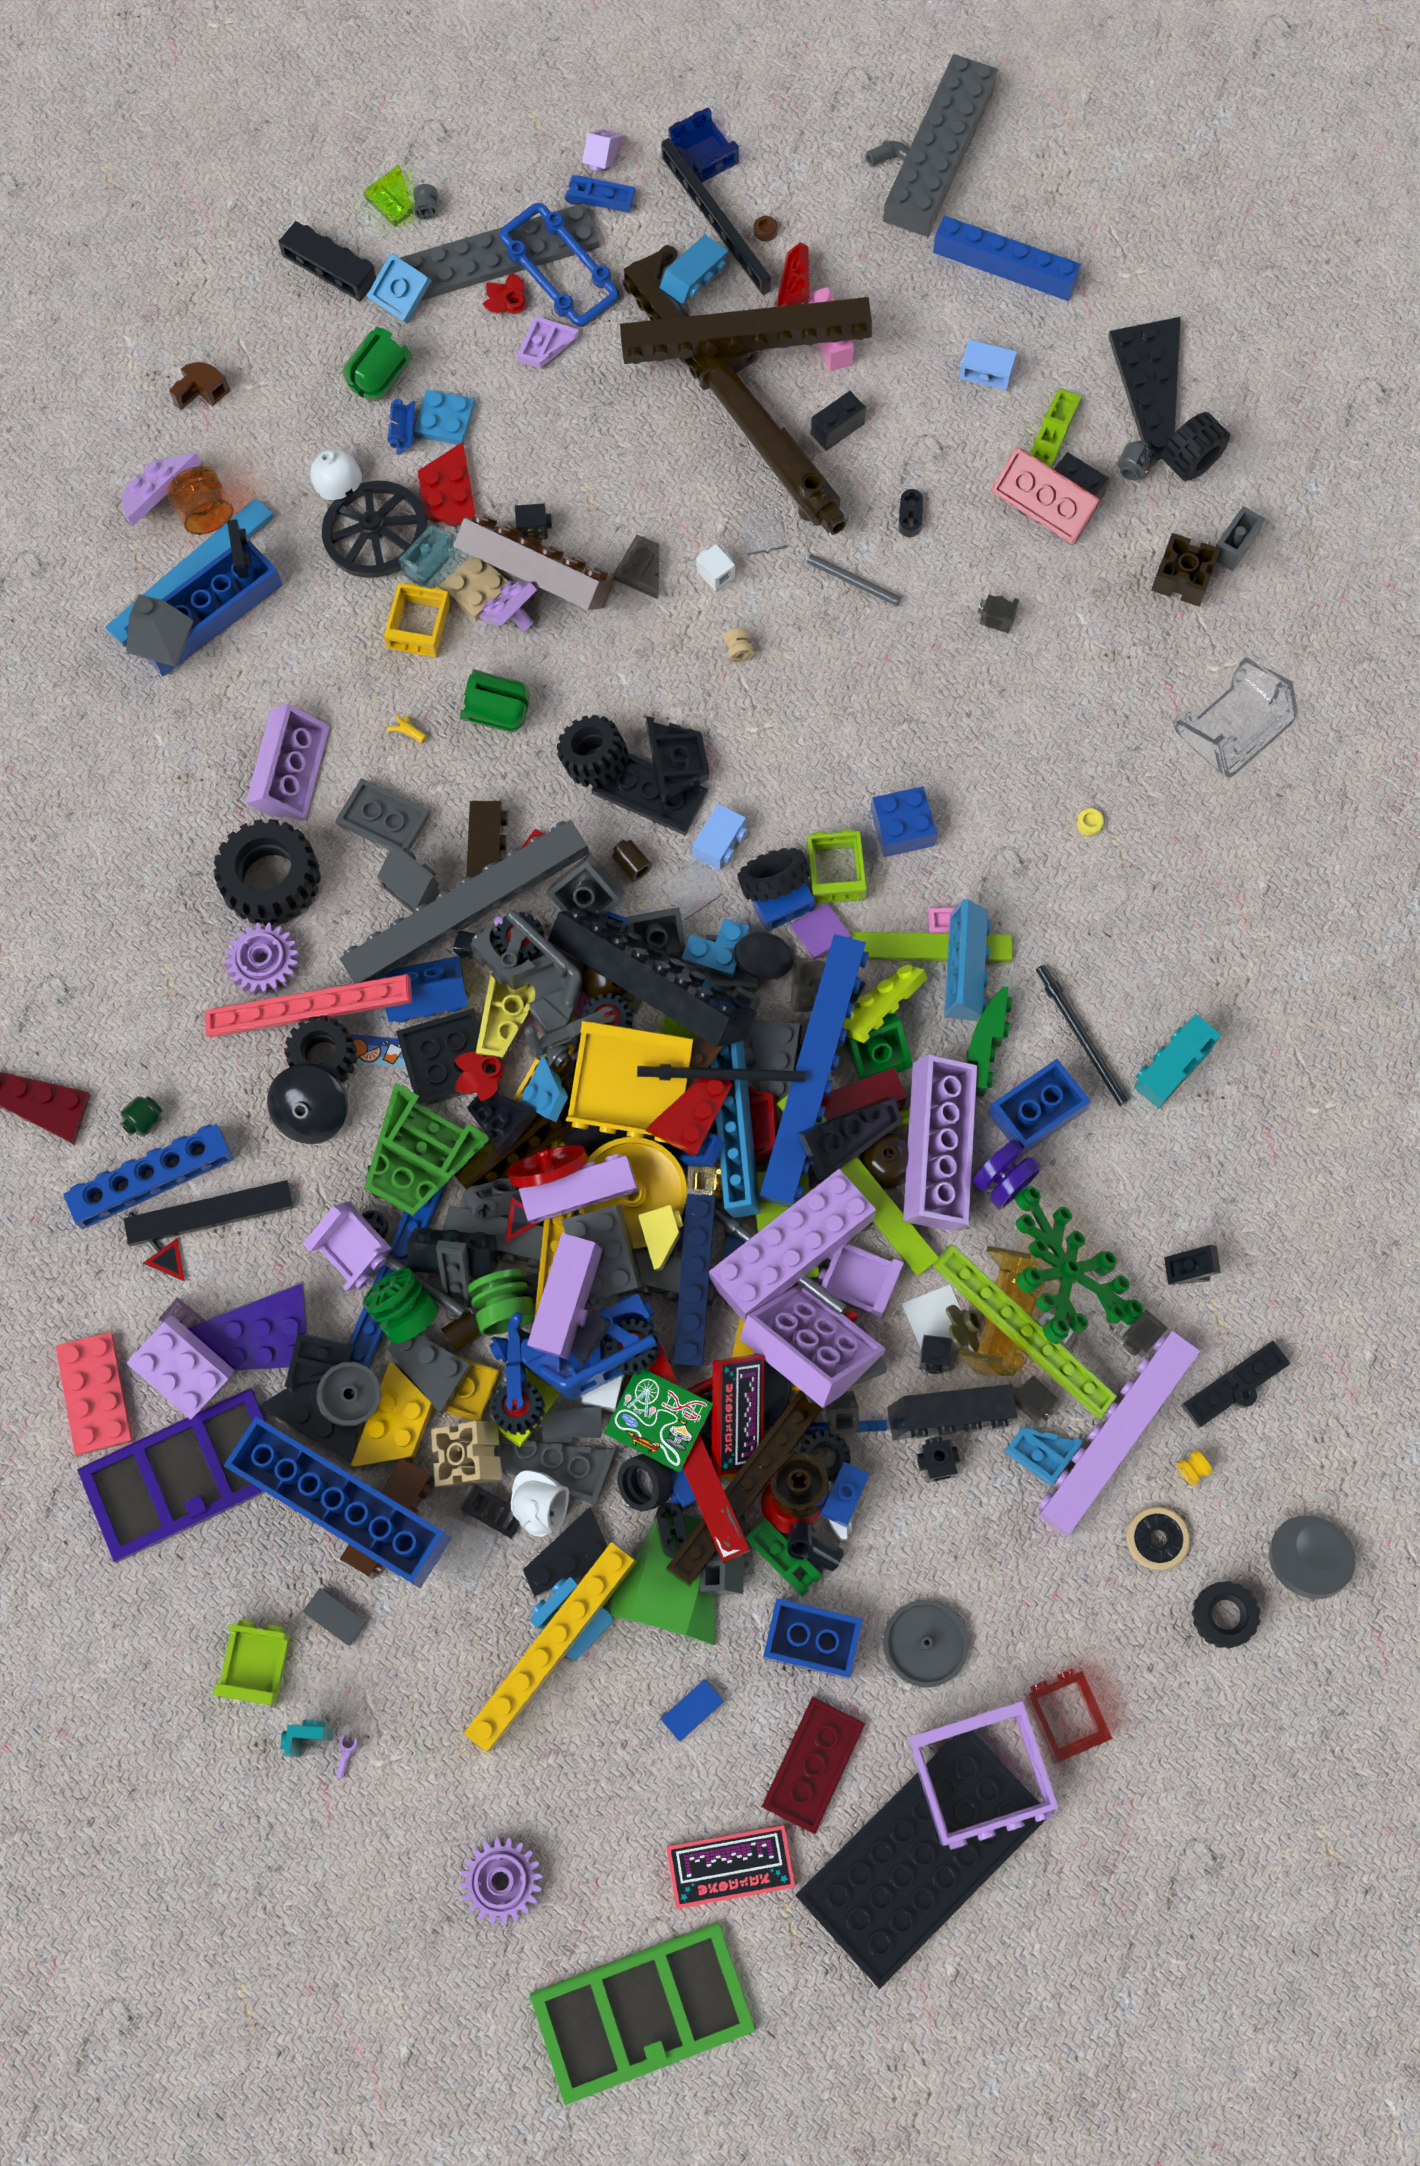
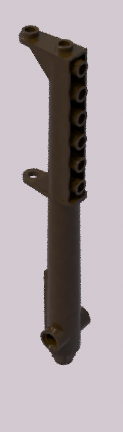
(793, 468)

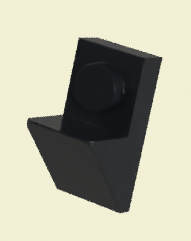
(1192, 1265)

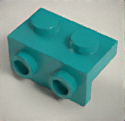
(310, 1730)

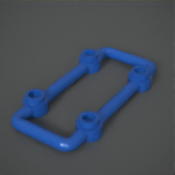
(555, 225)

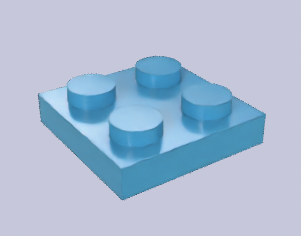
(399, 288)
(444, 417)

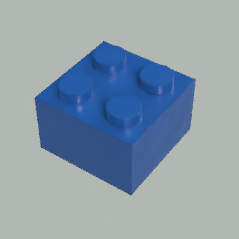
(903, 821)

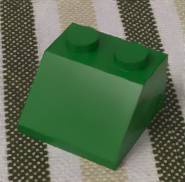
(882, 1051)

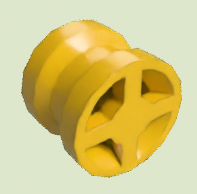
(1194, 1468)

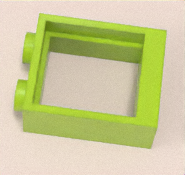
(840, 890)

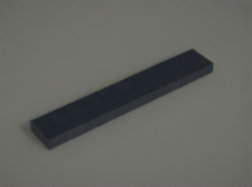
(208, 1213)

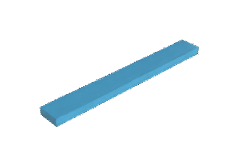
(251, 517)

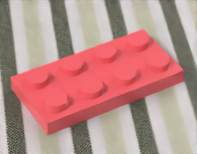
(94, 1393)

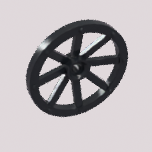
(370, 530)

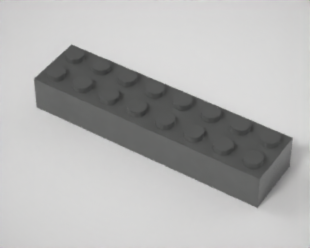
(940, 145)

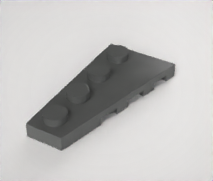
(574, 1467)

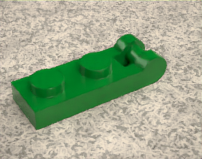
(773, 1549)

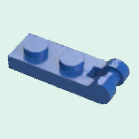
(600, 193)

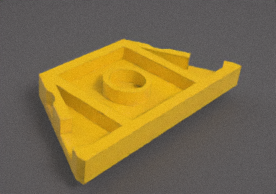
(397, 1423)

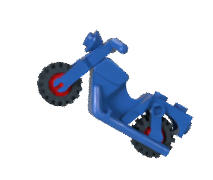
(629, 1346)

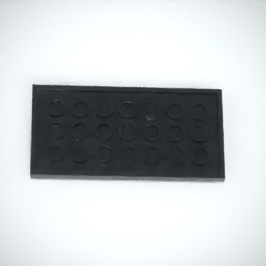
(894, 1877)

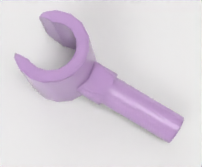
(346, 1752)

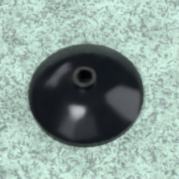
(320, 1096)

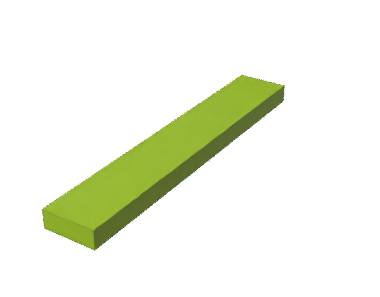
(925, 946)

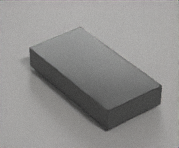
(334, 1616)

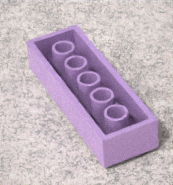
(940, 1143)
(792, 1244)

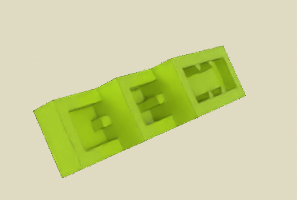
(1055, 426)

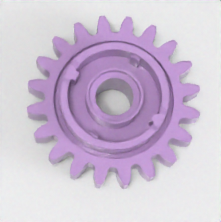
(273, 970)
(481, 1881)

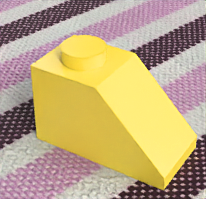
(661, 1233)

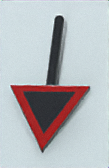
(517, 1220)
(166, 1259)

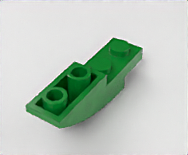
(987, 1035)

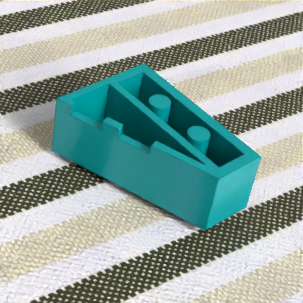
(1176, 1061)

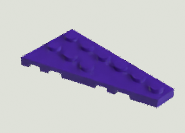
(258, 1332)

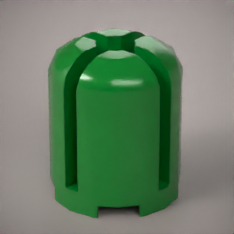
(376, 365)
(495, 701)

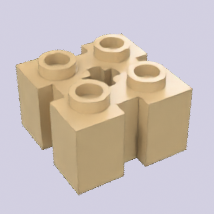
(466, 1454)

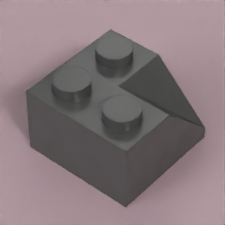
(586, 886)

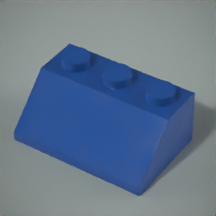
(434, 989)

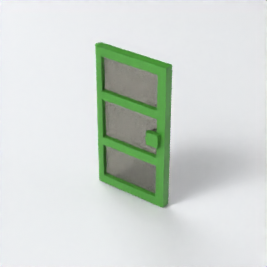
(641, 2012)

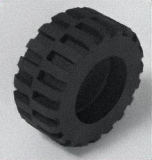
(257, 842)

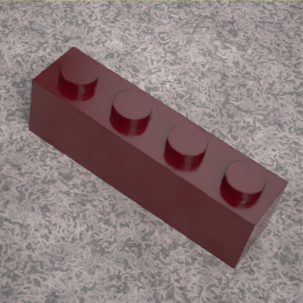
(863, 1093)

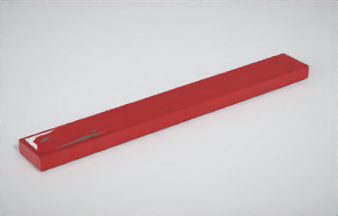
(707, 1487)

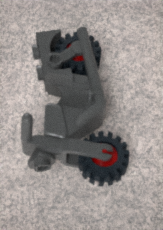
(555, 984)

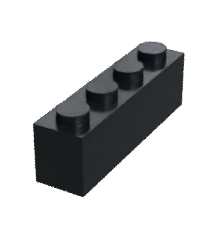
(327, 260)

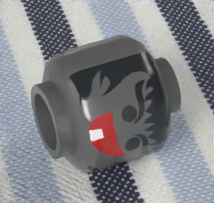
(1135, 460)

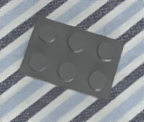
(382, 816)

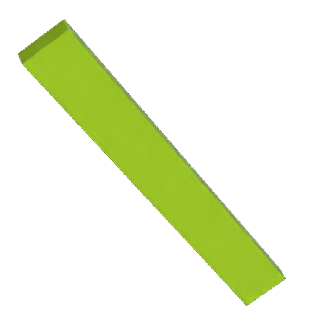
(888, 1217)
(1024, 1331)

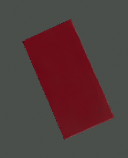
(813, 1765)

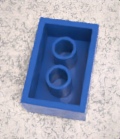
(1039, 1106)
(812, 1639)

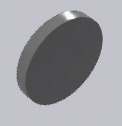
(1311, 1557)
(925, 1643)

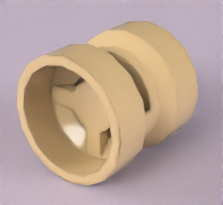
(738, 645)

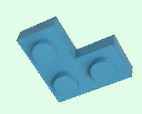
(716, 955)

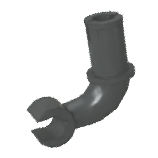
(886, 150)

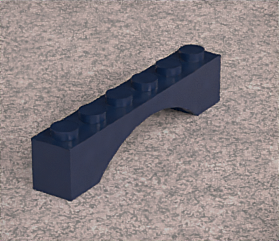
(694, 1280)

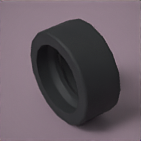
(630, 1489)

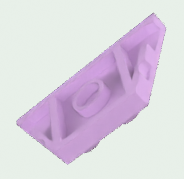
(152, 485)

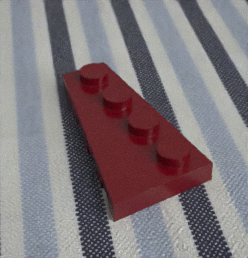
(45, 1104)

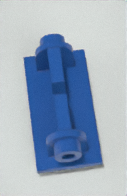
(401, 434)

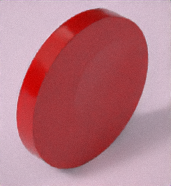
(547, 1166)

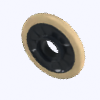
(1145, 1551)

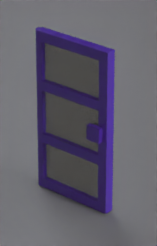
(171, 1478)

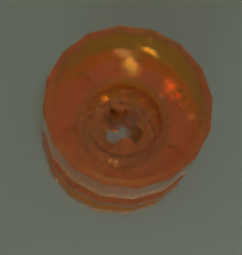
(200, 500)

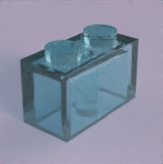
(426, 555)

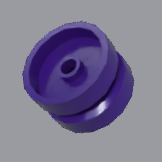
(1005, 1172)

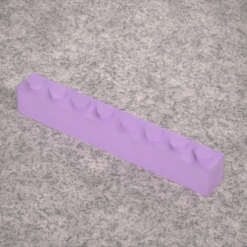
(1118, 1434)

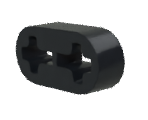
(915, 513)
(665, 1532)

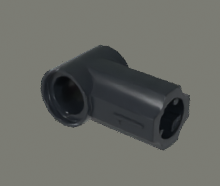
(807, 1545)

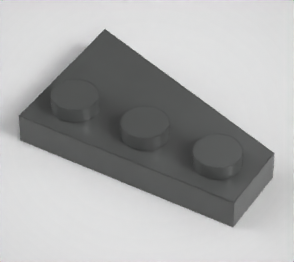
(432, 1369)

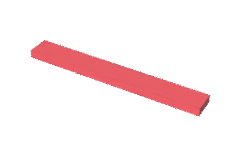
(301, 1006)

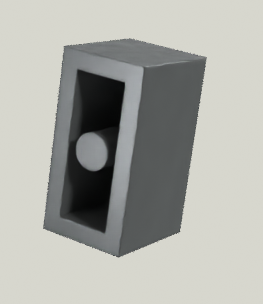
(1238, 537)

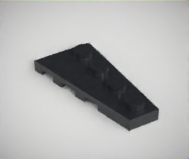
(846, 1136)

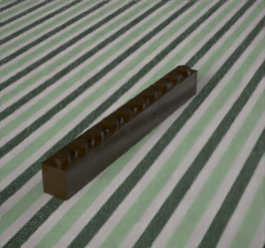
(746, 330)

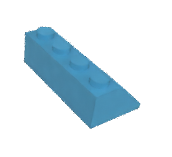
(966, 962)

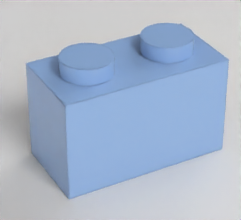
(987, 364)
(719, 837)

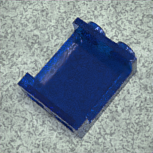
(703, 145)

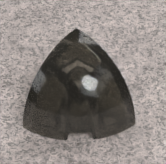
(805, 983)

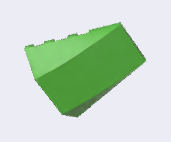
(417, 1152)
(659, 1598)

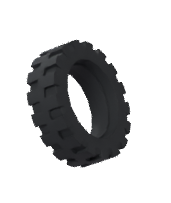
(755, 880)

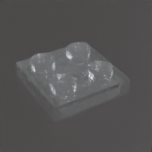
(465, 1554)

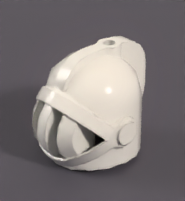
(539, 1502)

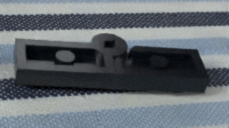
(1236, 1385)

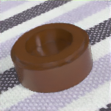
(765, 228)

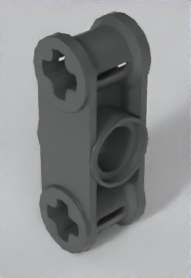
(493, 1198)

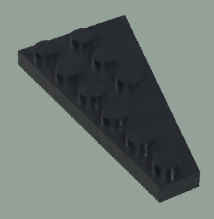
(1149, 371)

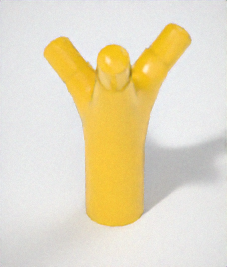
(407, 728)

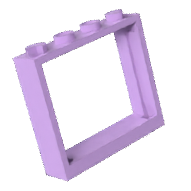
(1012, 1820)

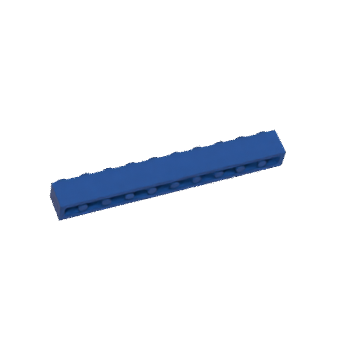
(816, 1059)

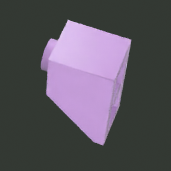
(601, 149)

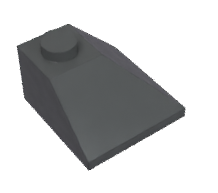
(157, 630)

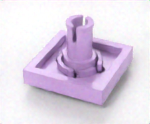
(509, 604)

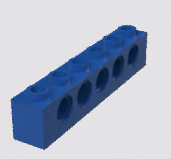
(139, 1189)

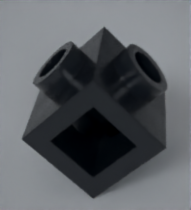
(935, 1469)

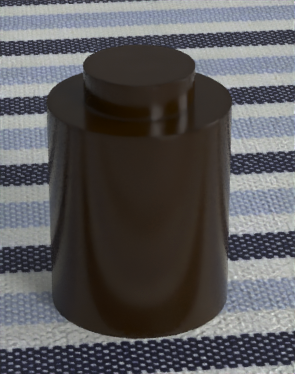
(631, 859)
(462, 1331)

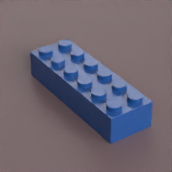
(219, 598)

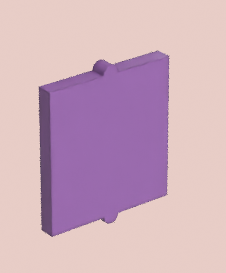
(817, 930)

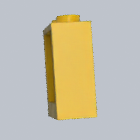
(414, 642)

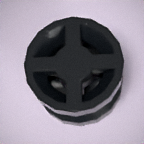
(377, 1221)

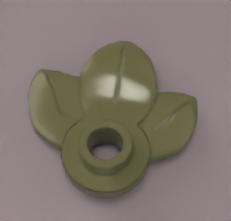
(964, 1327)

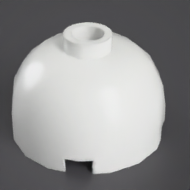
(335, 474)

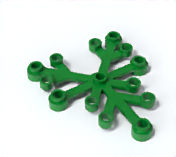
(1068, 1271)

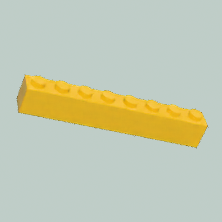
(550, 1647)

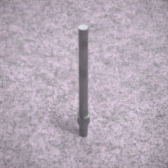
(734, 1227)

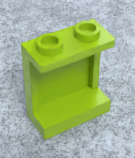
(253, 1663)

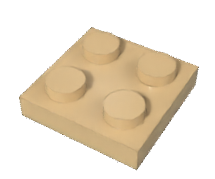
(473, 586)

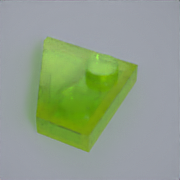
(390, 196)

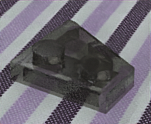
(640, 567)

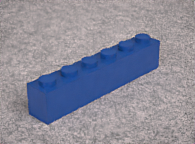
(1006, 258)

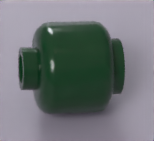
(141, 1116)

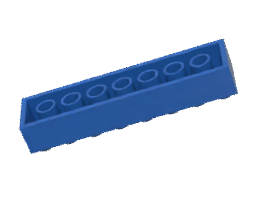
(338, 1502)

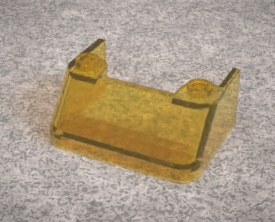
(996, 1351)

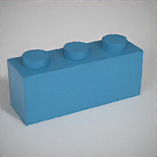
(694, 269)

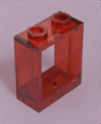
(1082, 1744)

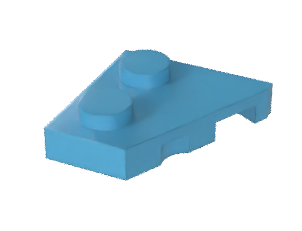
(545, 1091)
(1042, 1453)

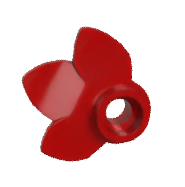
(503, 296)
(475, 1076)

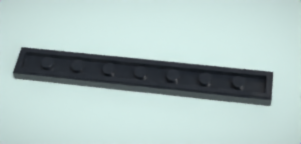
(716, 217)

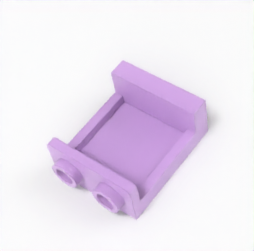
(349, 1244)
(860, 1279)

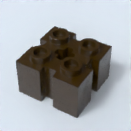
(1185, 569)

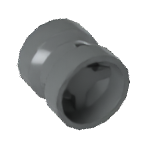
(425, 201)

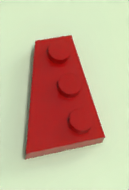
(795, 277)
(691, 1115)

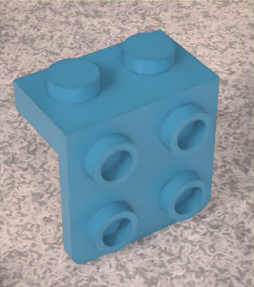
(545, 1611)

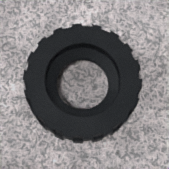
(1248, 1614)

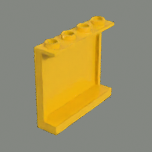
(607, 1081)

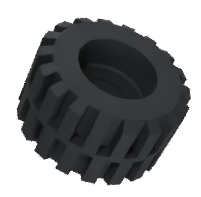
(1196, 446)
(583, 737)
(322, 1031)

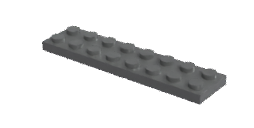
(486, 257)

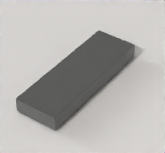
(454, 1271)

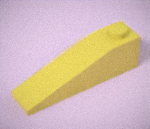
(503, 1016)

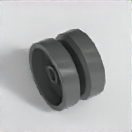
(357, 1379)

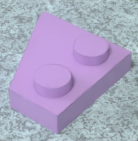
(545, 341)

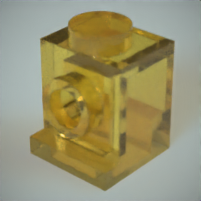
(708, 1181)

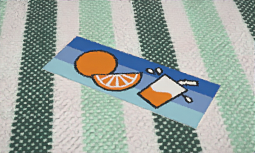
(378, 1051)

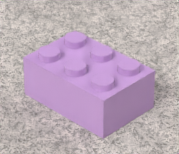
(180, 1367)

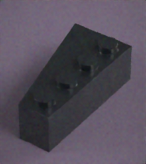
(952, 1411)

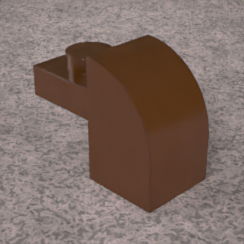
(199, 380)

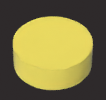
(1090, 821)

